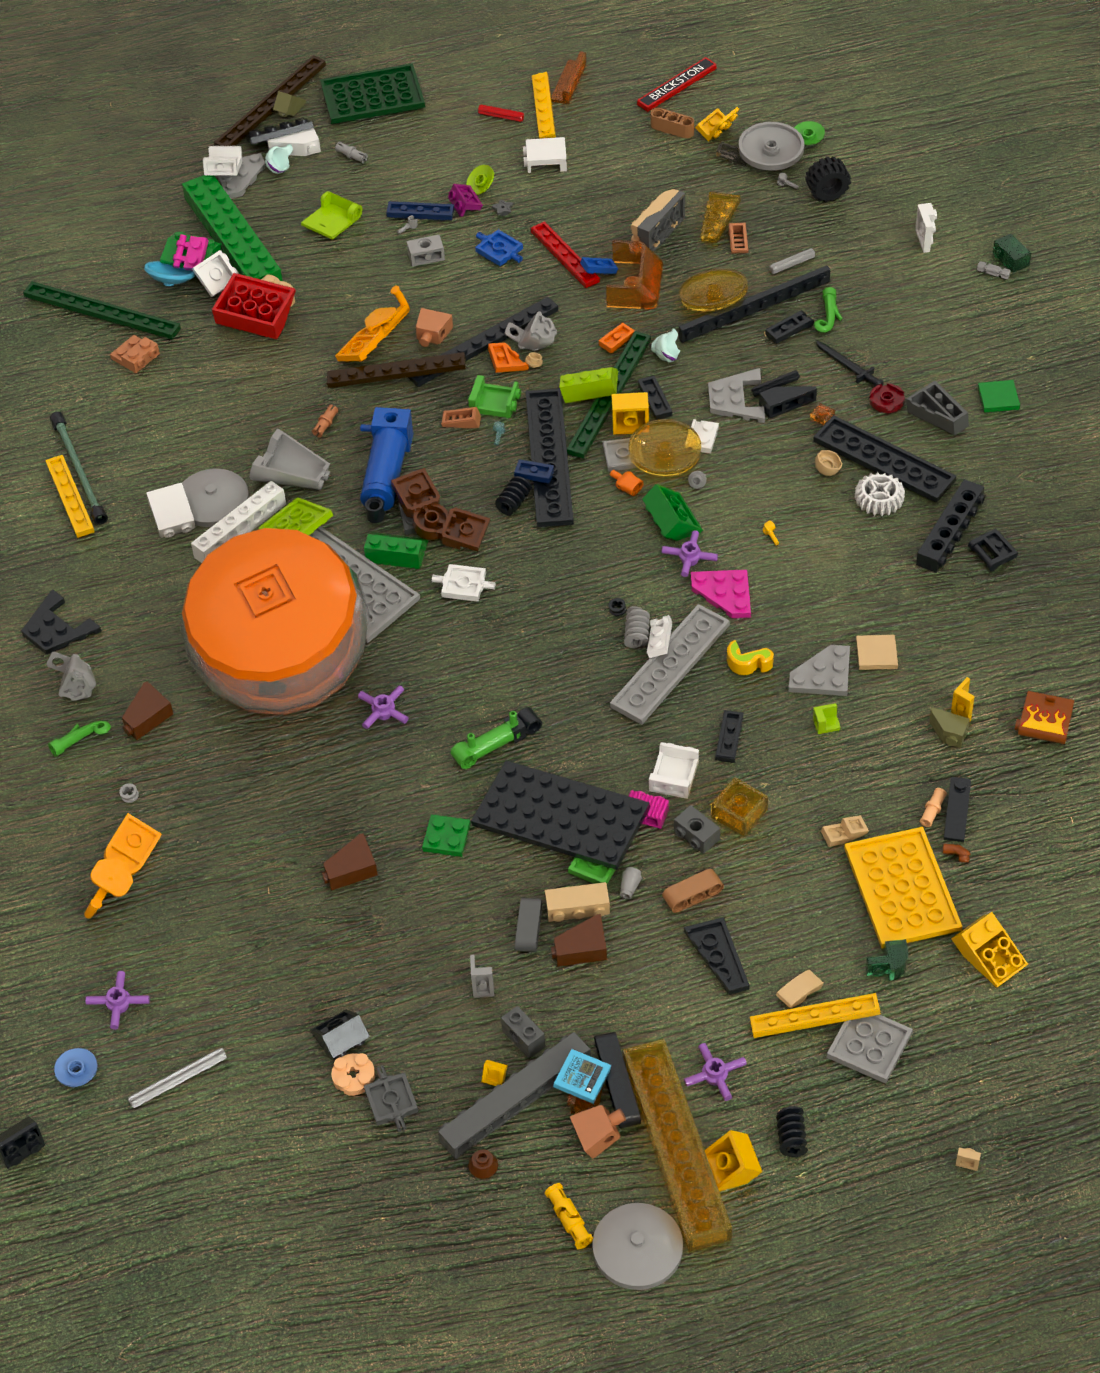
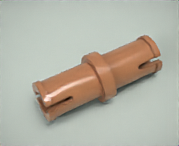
(325, 421)

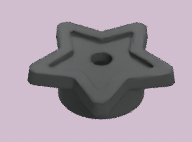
(503, 207)

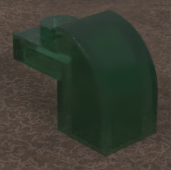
(892, 963)

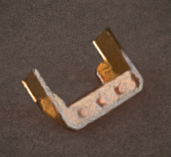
(640, 290)

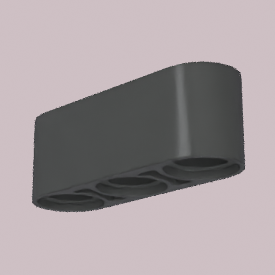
(528, 924)

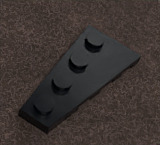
(718, 951)

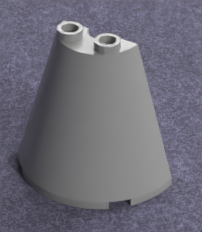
(290, 464)

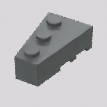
(938, 408)

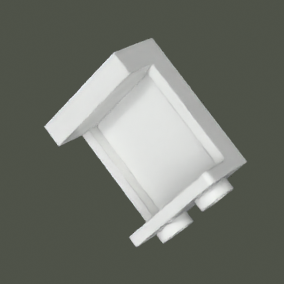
(545, 152)
(223, 160)
(171, 510)
(674, 770)

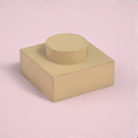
(968, 1158)

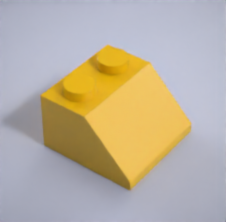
(733, 1160)

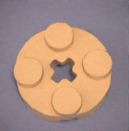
(348, 1063)

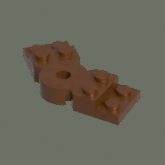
(422, 503)

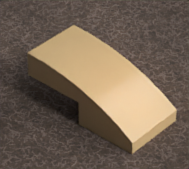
(846, 831)
(799, 988)

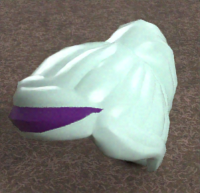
(277, 158)
(665, 346)

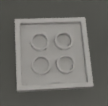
(870, 1045)

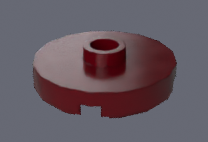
(887, 398)

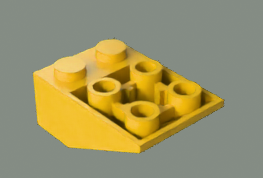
(990, 949)

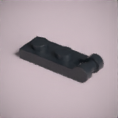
(789, 327)

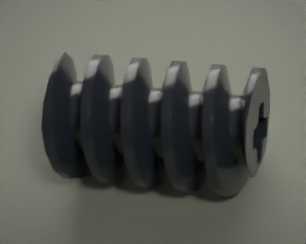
(513, 495)
(791, 1131)

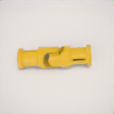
(569, 1216)

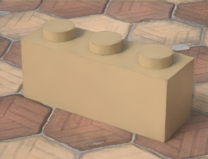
(577, 902)

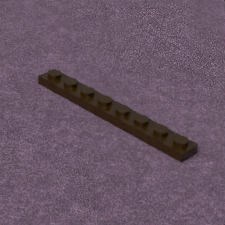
(396, 370)

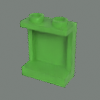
(494, 399)

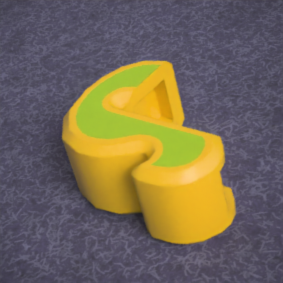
(748, 662)

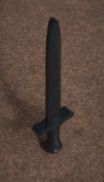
(862, 374)

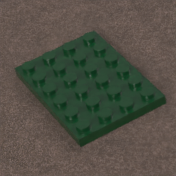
(372, 93)

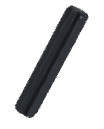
(777, 382)

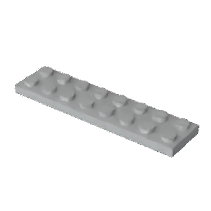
(664, 672)

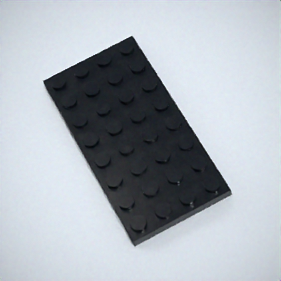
(561, 814)

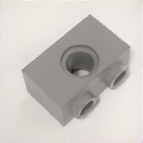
(425, 250)

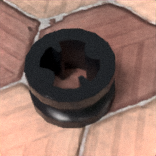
(619, 603)

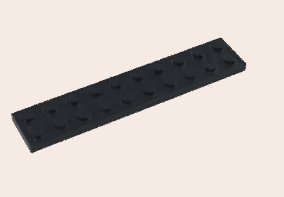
(549, 447)

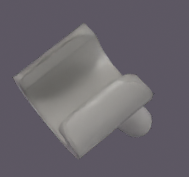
(782, 180)
(411, 224)

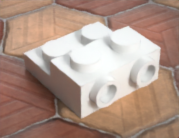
(925, 225)
(214, 272)

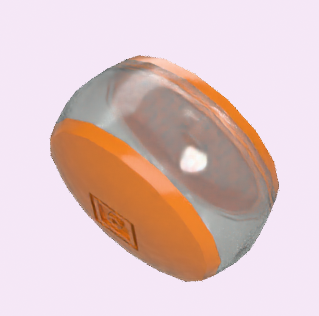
(274, 621)

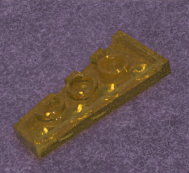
(718, 214)

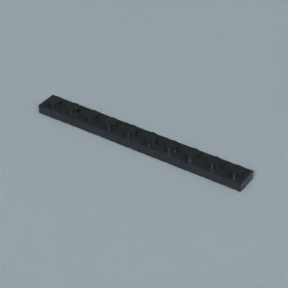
(754, 304)
(494, 335)

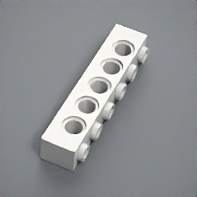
(241, 519)

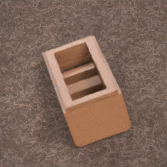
(738, 228)
(467, 418)

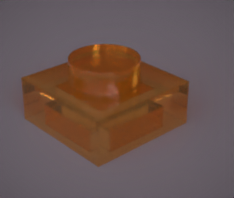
(822, 414)

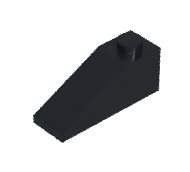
(784, 399)
(957, 809)

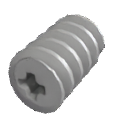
(636, 627)

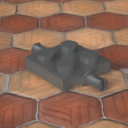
(390, 1098)

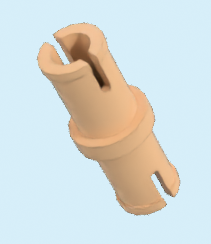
(933, 807)

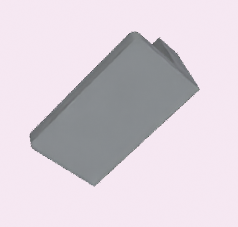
(481, 980)

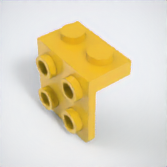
(715, 122)

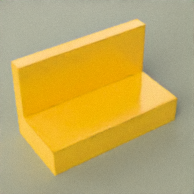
(962, 700)

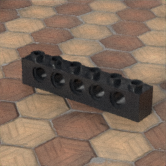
(950, 526)

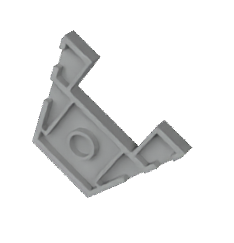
(727, 396)

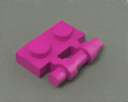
(195, 254)

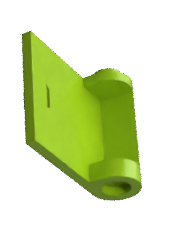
(333, 215)

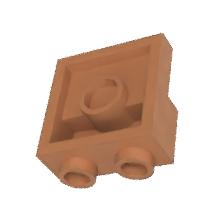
(135, 353)

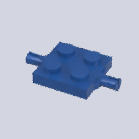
(499, 247)

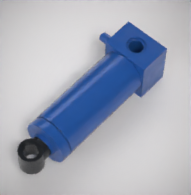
(391, 439)

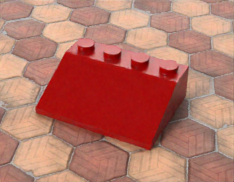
(254, 305)

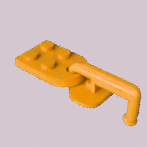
(367, 338)
(121, 860)

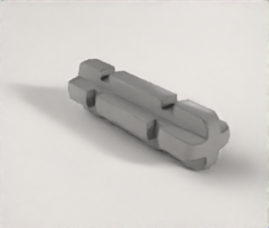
(993, 270)

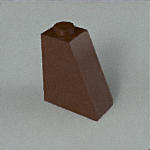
(146, 712)
(350, 864)
(581, 943)

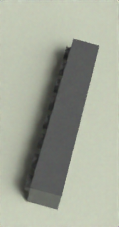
(509, 1098)

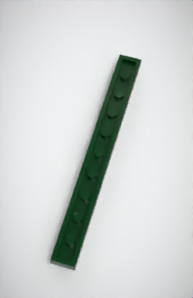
(102, 310)
(603, 405)

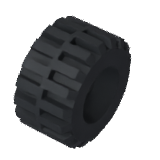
(828, 179)

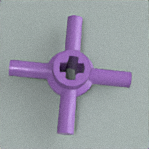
(689, 553)
(383, 707)
(117, 1000)
(715, 1071)

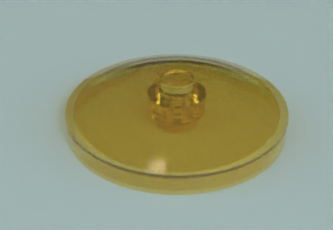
(713, 290)
(664, 448)

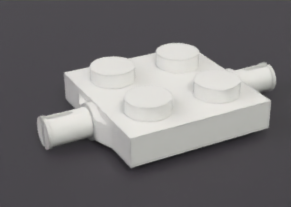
(463, 582)

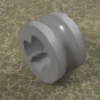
(132, 789)

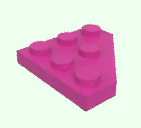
(724, 590)

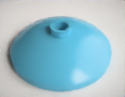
(167, 273)

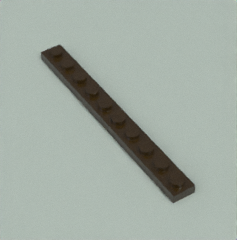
(265, 106)

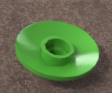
(811, 132)

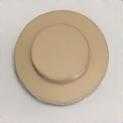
(534, 360)

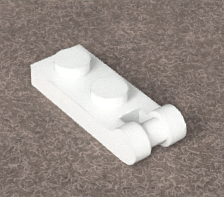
(659, 636)

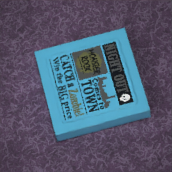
(582, 1076)

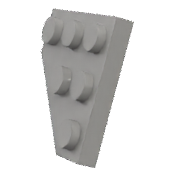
(250, 168)
(823, 673)

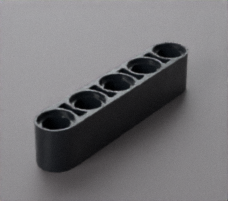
(618, 1080)

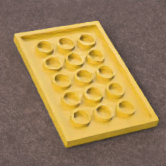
(902, 887)

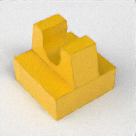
(494, 1073)

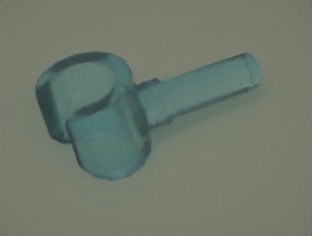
(500, 429)

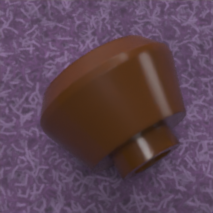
(483, 1164)

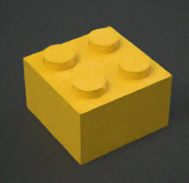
(629, 412)

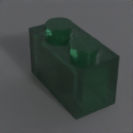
(1011, 253)

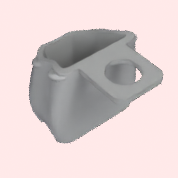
(536, 335)
(77, 676)

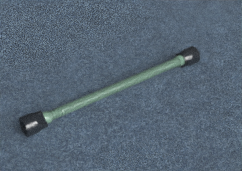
(98, 513)

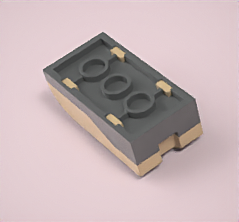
(659, 219)

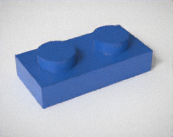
(599, 265)

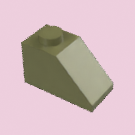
(288, 104)
(949, 726)

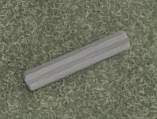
(792, 261)

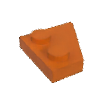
(505, 359)

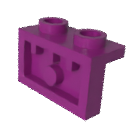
(464, 198)

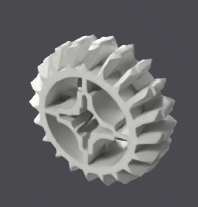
(879, 499)

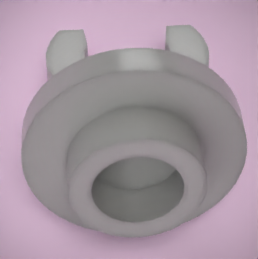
(697, 479)

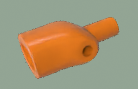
(627, 482)

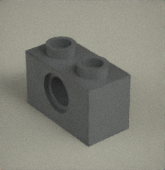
(706, 834)
(523, 1032)

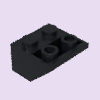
(20, 1142)

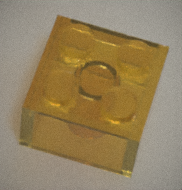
(739, 806)

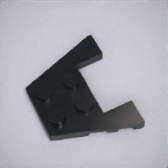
(51, 632)

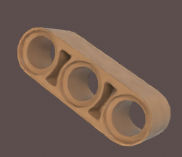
(672, 123)
(693, 890)

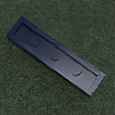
(420, 210)

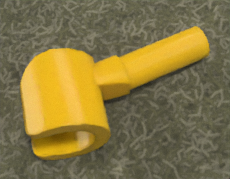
(768, 529)

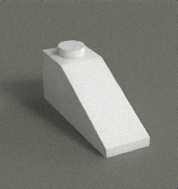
(303, 142)

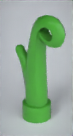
(831, 309)
(58, 746)

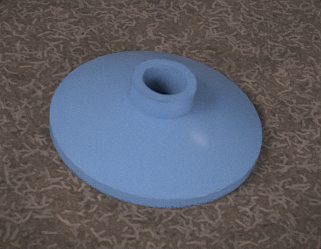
(75, 1060)

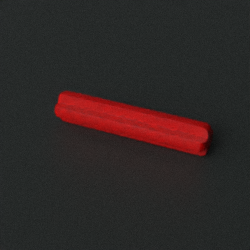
(501, 113)

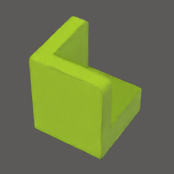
(826, 718)

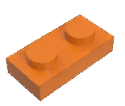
(616, 338)

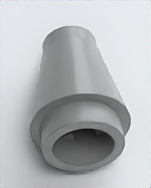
(630, 880)

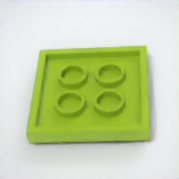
(299, 516)

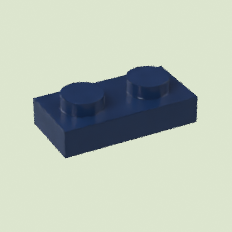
(534, 471)

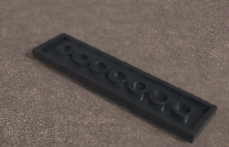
(884, 458)

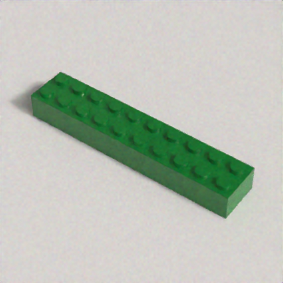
(229, 228)

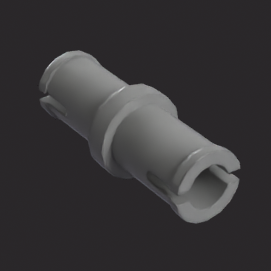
(351, 152)

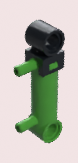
(513, 729)

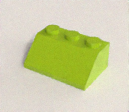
(589, 384)

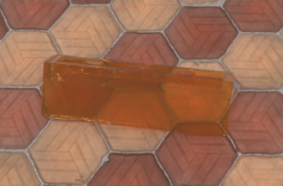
(569, 79)

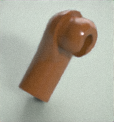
(955, 849)

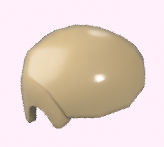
(828, 462)

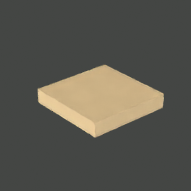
(876, 652)

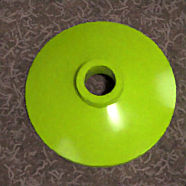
(481, 178)

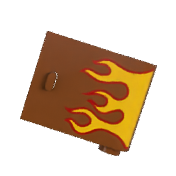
(1045, 717)

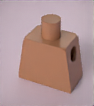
(433, 326)
(597, 1128)

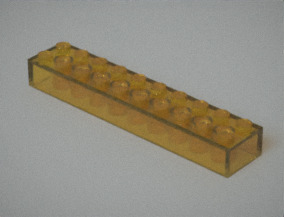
(677, 1146)

